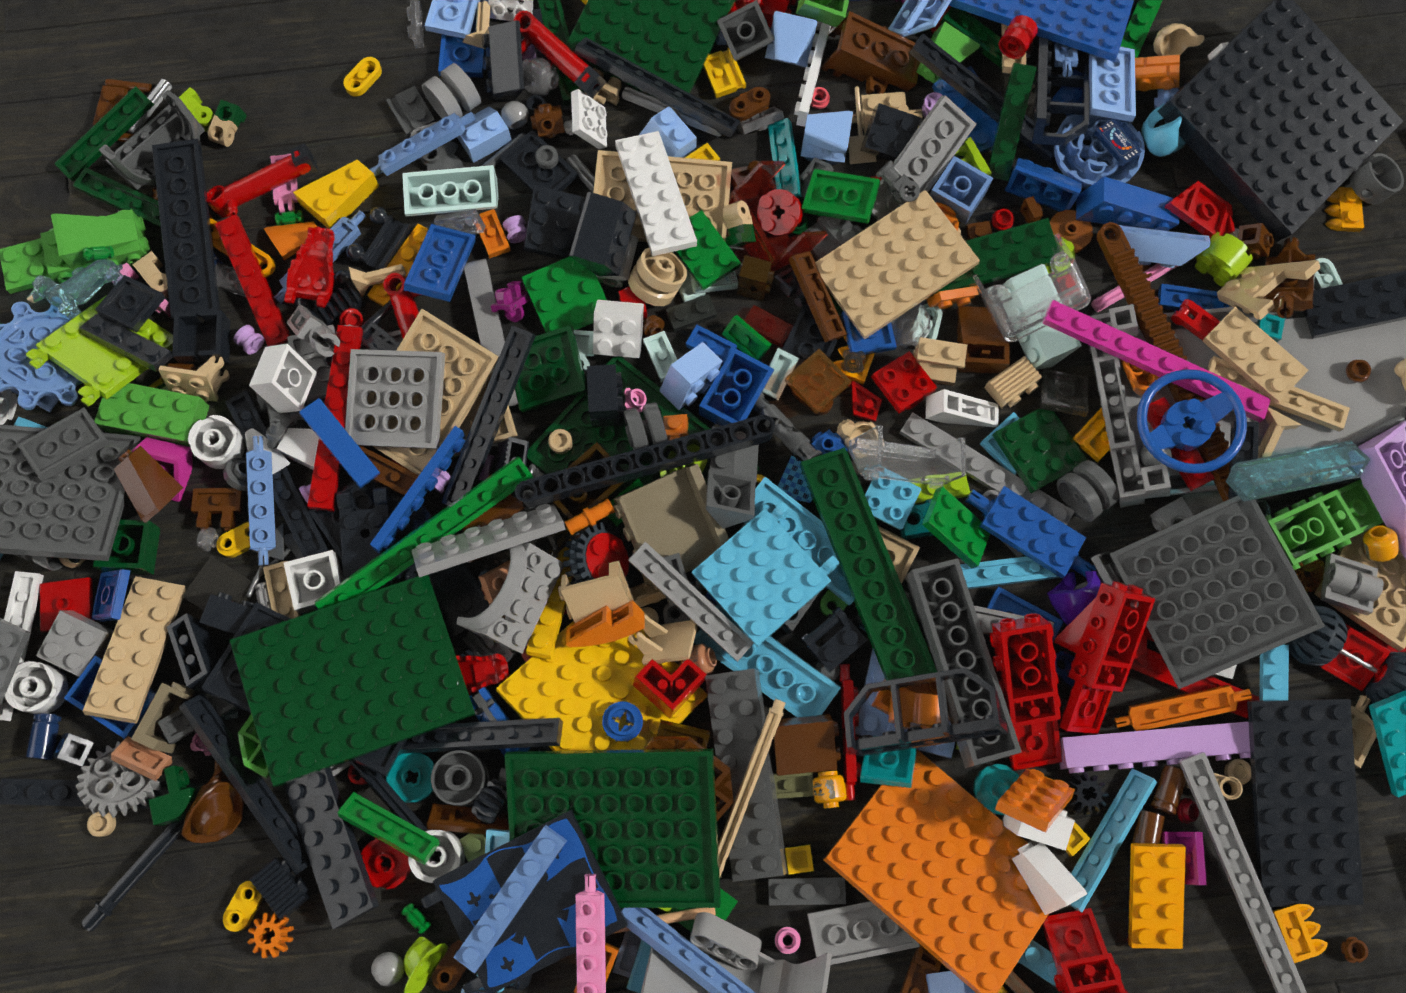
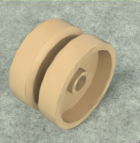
(657, 277)

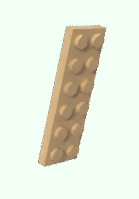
(134, 650)

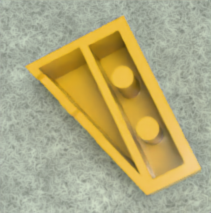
(337, 193)

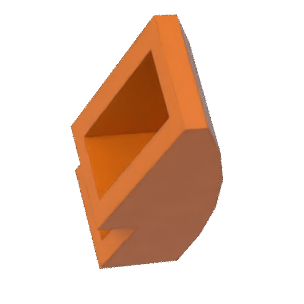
(606, 626)

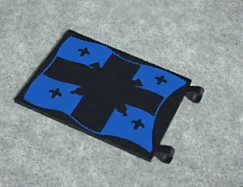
(546, 921)

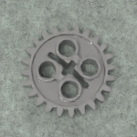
(113, 787)

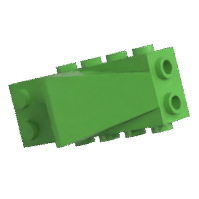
(61, 247)
(1324, 523)

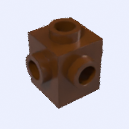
(553, 125)
(1256, 239)

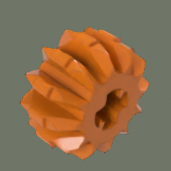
(276, 943)

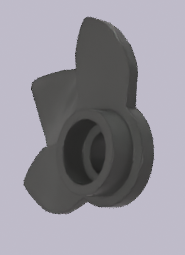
(444, 158)

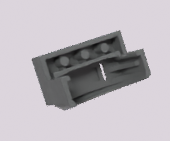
(136, 152)

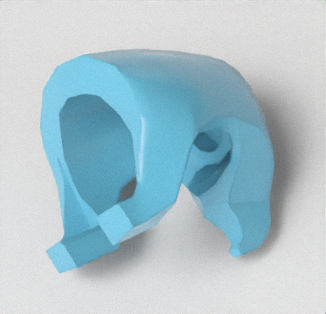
(1162, 139)

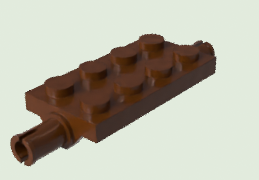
(1291, 293)

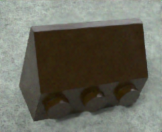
(574, 505)

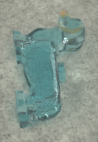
(76, 289)

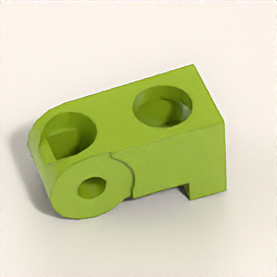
(202, 113)

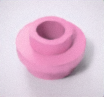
(787, 949)

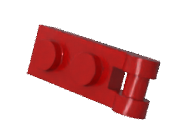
(1200, 325)

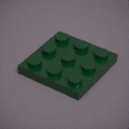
(551, 370)
(1039, 448)

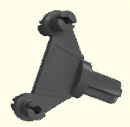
(278, 422)

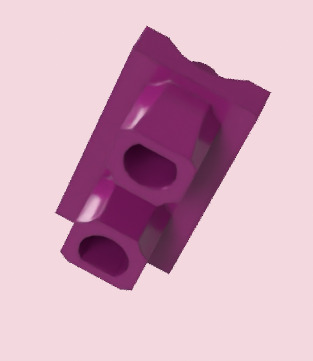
(511, 300)

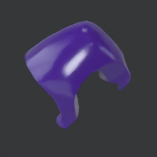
(1071, 602)

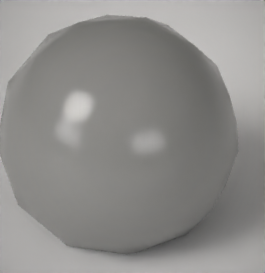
(514, 114)
(387, 968)

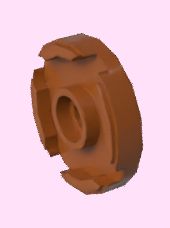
(1082, 229)

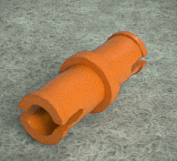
(589, 516)

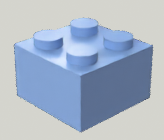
(691, 376)

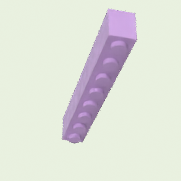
(1154, 746)

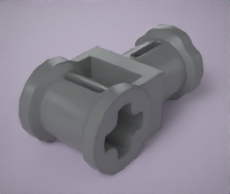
(898, 183)

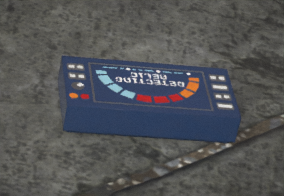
(1117, 142)

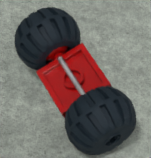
(1351, 657)

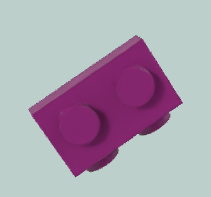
(1194, 854)

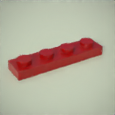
(1193, 481)

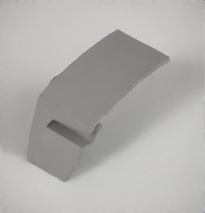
(740, 956)

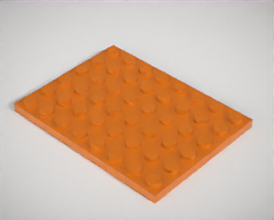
(943, 875)

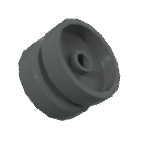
(645, 431)
(1087, 490)

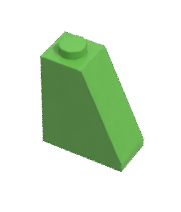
(954, 43)

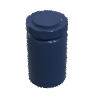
(43, 736)

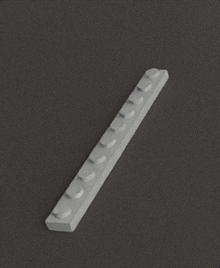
(1241, 874)

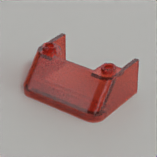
(769, 246)

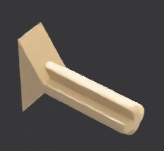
(482, 25)
(364, 280)
(1277, 423)

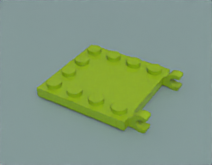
(91, 362)

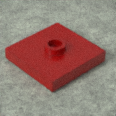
(65, 595)

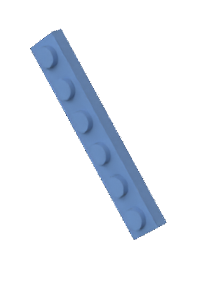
(510, 899)
(682, 952)

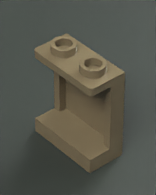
(164, 703)

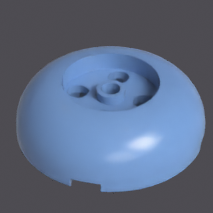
(1096, 155)

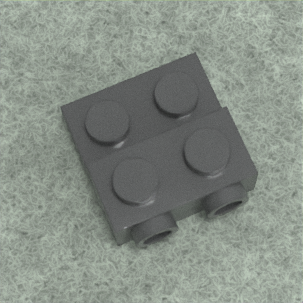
(838, 233)

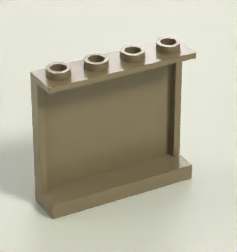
(672, 518)

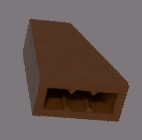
(146, 482)

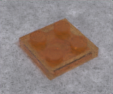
(818, 381)

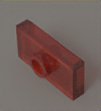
(768, 325)

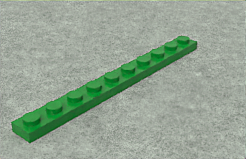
(444, 523)

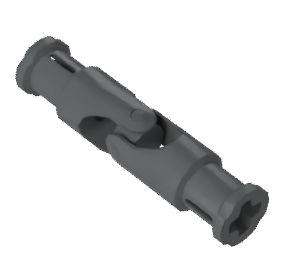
(789, 435)

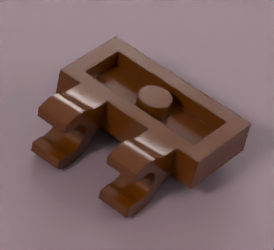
(217, 501)

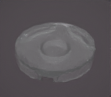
(911, 326)

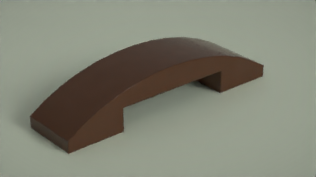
(921, 964)

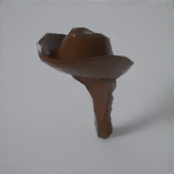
(214, 810)

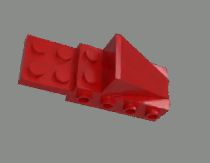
(1098, 639)
(1029, 685)
(1081, 954)

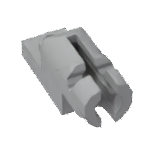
(312, 331)

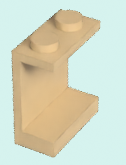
(940, 359)
(594, 594)

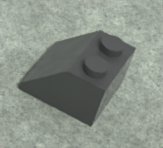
(739, 462)

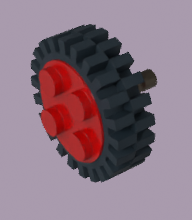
(594, 549)

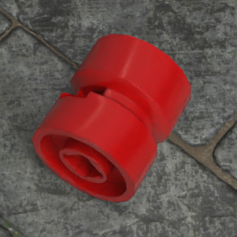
(1018, 37)

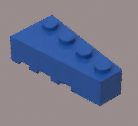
(1124, 205)

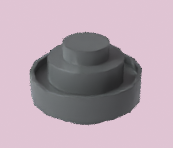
(236, 473)

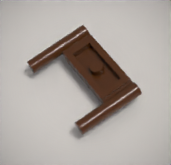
(111, 94)

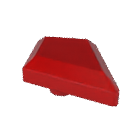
(864, 403)

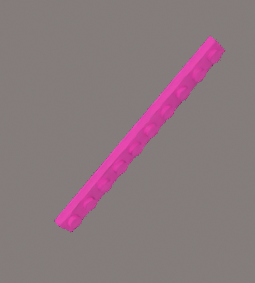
(1144, 355)

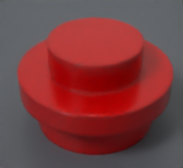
(1002, 219)
(352, 317)

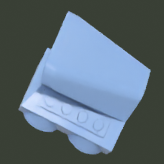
(792, 39)
(827, 136)

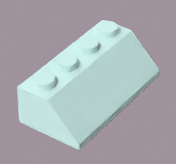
(450, 190)
(1046, 345)

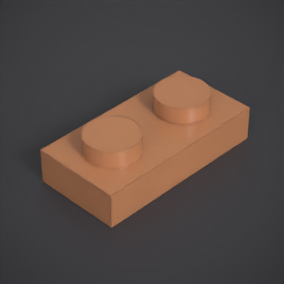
(141, 758)

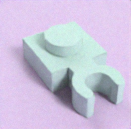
(585, 345)

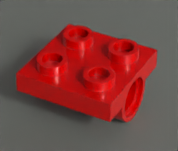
(904, 382)

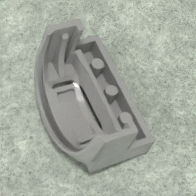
(519, 599)

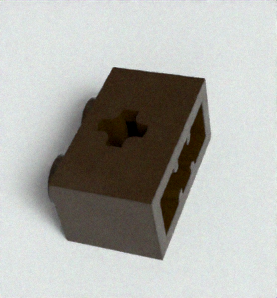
(755, 278)

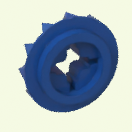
(615, 712)

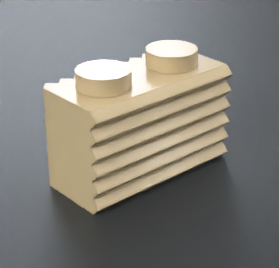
(1013, 382)

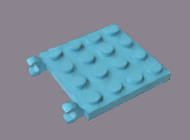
(763, 575)

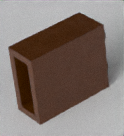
(806, 745)

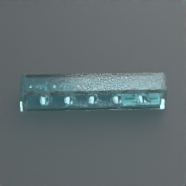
(1297, 470)

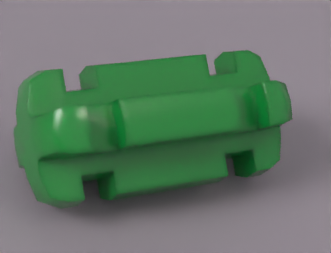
(289, 217)
(98, 253)
(416, 918)

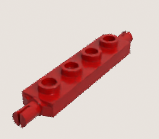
(850, 767)

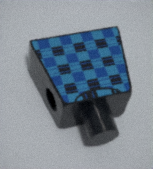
(794, 483)

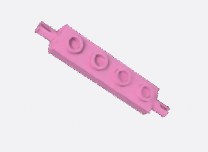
(590, 938)

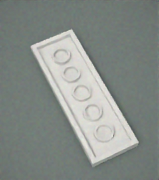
(655, 193)

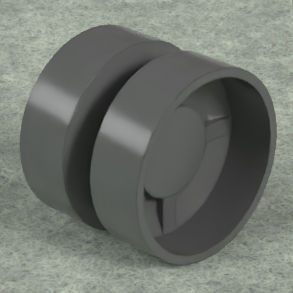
(459, 778)

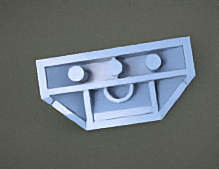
(918, 16)
(1164, 246)

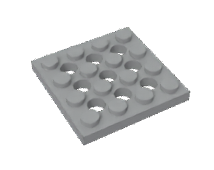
(428, 411)

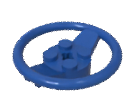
(1199, 415)

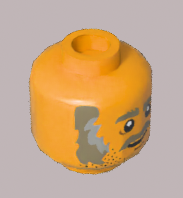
(1380, 543)
(829, 789)

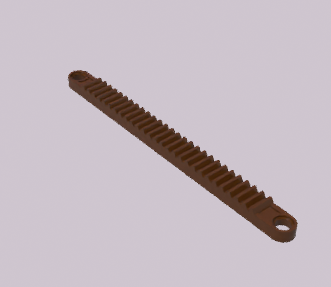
(1157, 332)

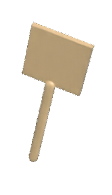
(855, 142)

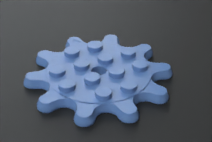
(16, 372)

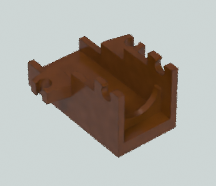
(873, 55)

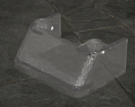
(1024, 309)
(907, 462)

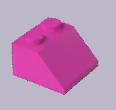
(173, 458)

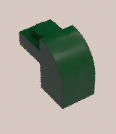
(177, 803)

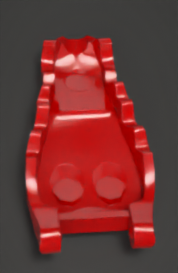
(312, 270)
(482, 671)

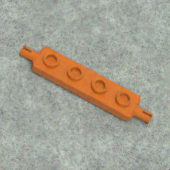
(1182, 708)

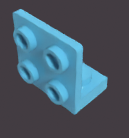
(892, 500)

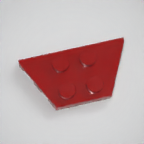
(1203, 210)

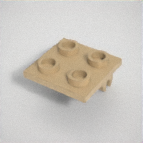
(201, 383)
(666, 641)

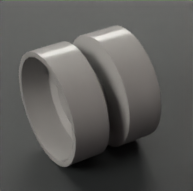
(455, 91)

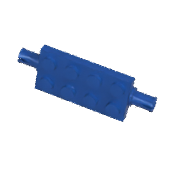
(1031, 531)

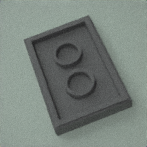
(63, 444)

